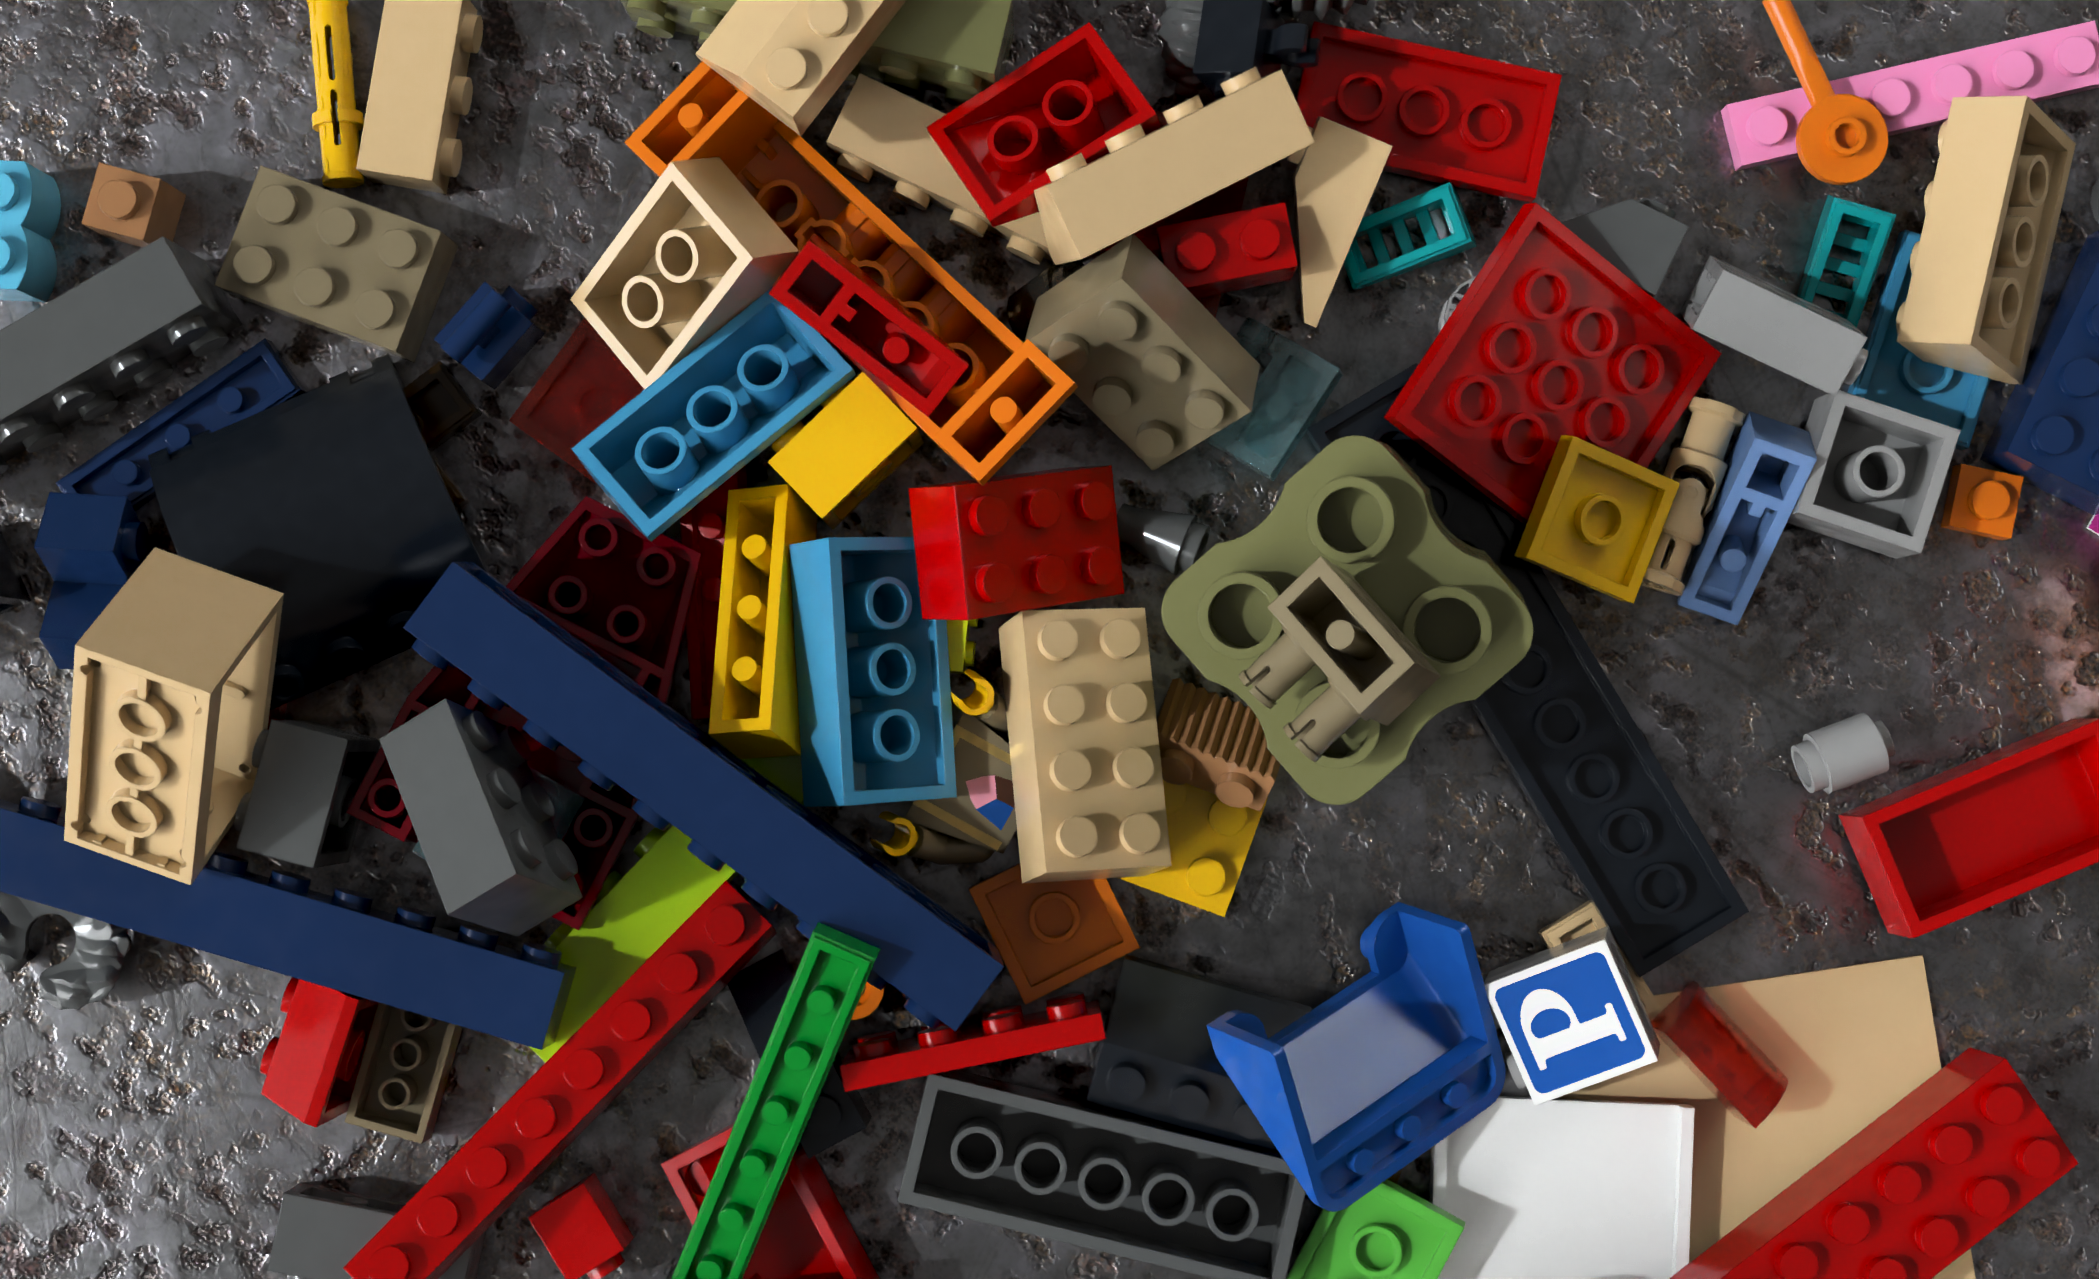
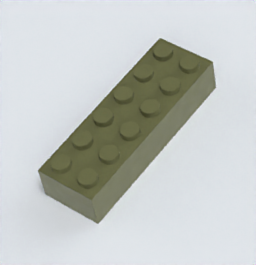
(926, 45)

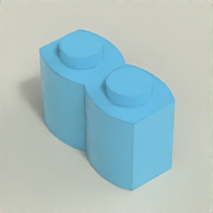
(27, 222)

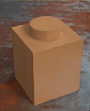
(132, 206)

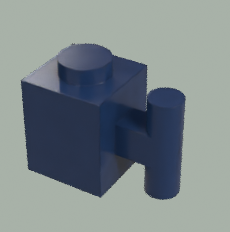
(491, 333)

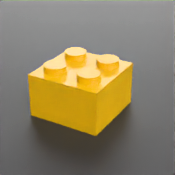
(845, 449)

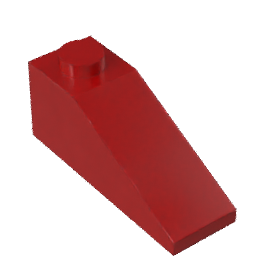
(868, 324)

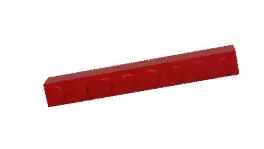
(567, 1092)

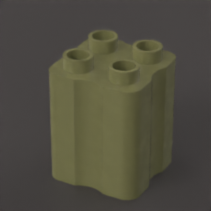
(1380, 525)

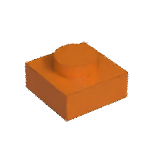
(1982, 502)

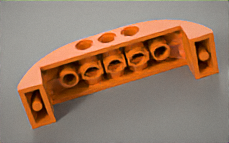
(1007, 383)

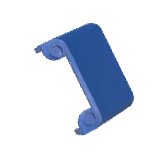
(1375, 1066)

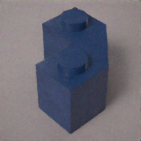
(90, 552)

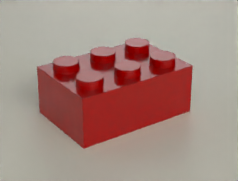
(1016, 542)

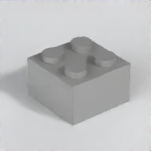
(1873, 474)

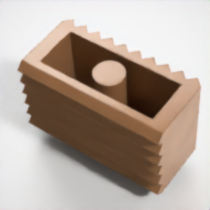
(1214, 746)

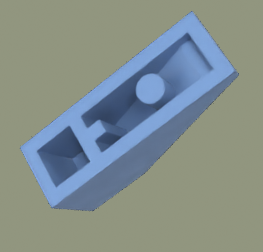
(1748, 517)

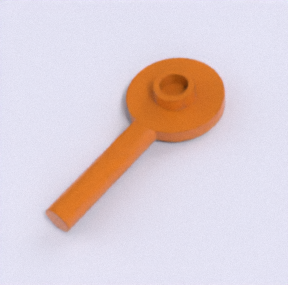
(1841, 133)

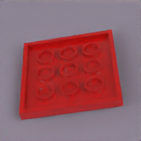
(1544, 351)

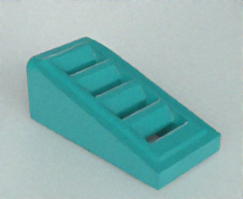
(1420, 206)
(1872, 249)

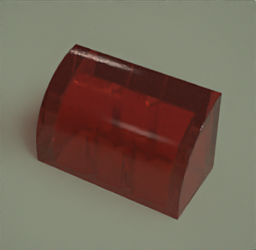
(1721, 1055)

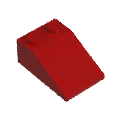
(1037, 118)

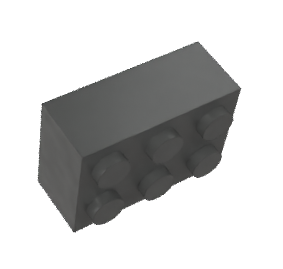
(481, 818)

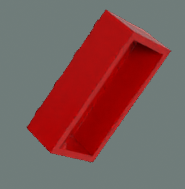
(1981, 829)

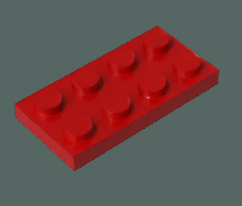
(1439, 109)
(1000, 1036)

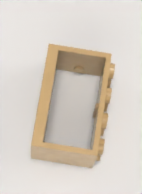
(169, 714)

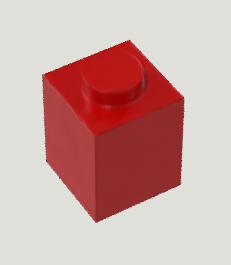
(583, 1230)

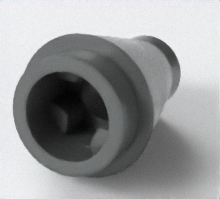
(1163, 536)

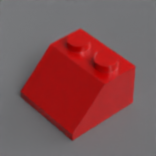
(318, 1051)

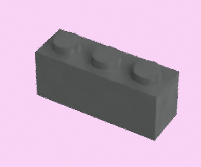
(327, 1227)

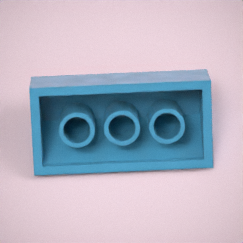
(711, 414)
(869, 675)

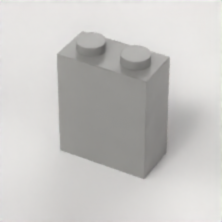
(1775, 327)

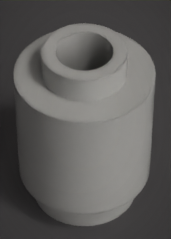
(1843, 754)

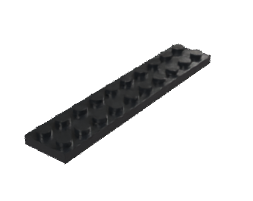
(1572, 735)

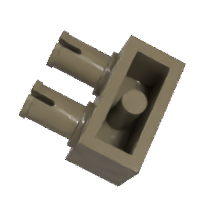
(1357, 646)

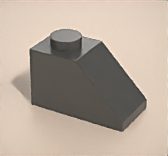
(1633, 238)

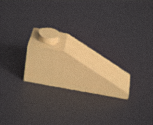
(1330, 199)

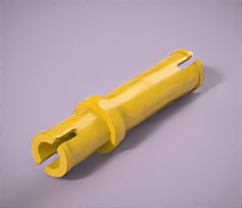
(339, 162)

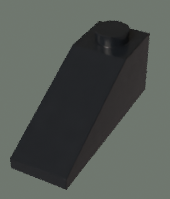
(759, 998)

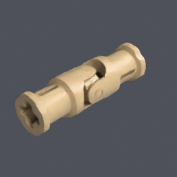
(1702, 456)

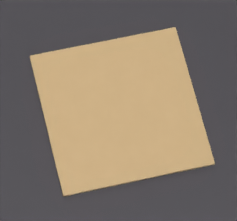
(1850, 1052)

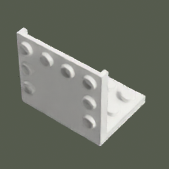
(1568, 1190)

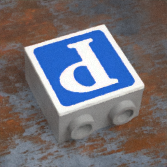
(1570, 1017)

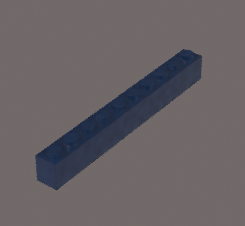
(295, 930)

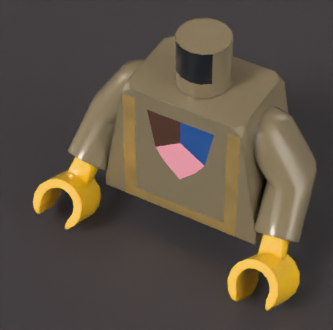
(984, 811)

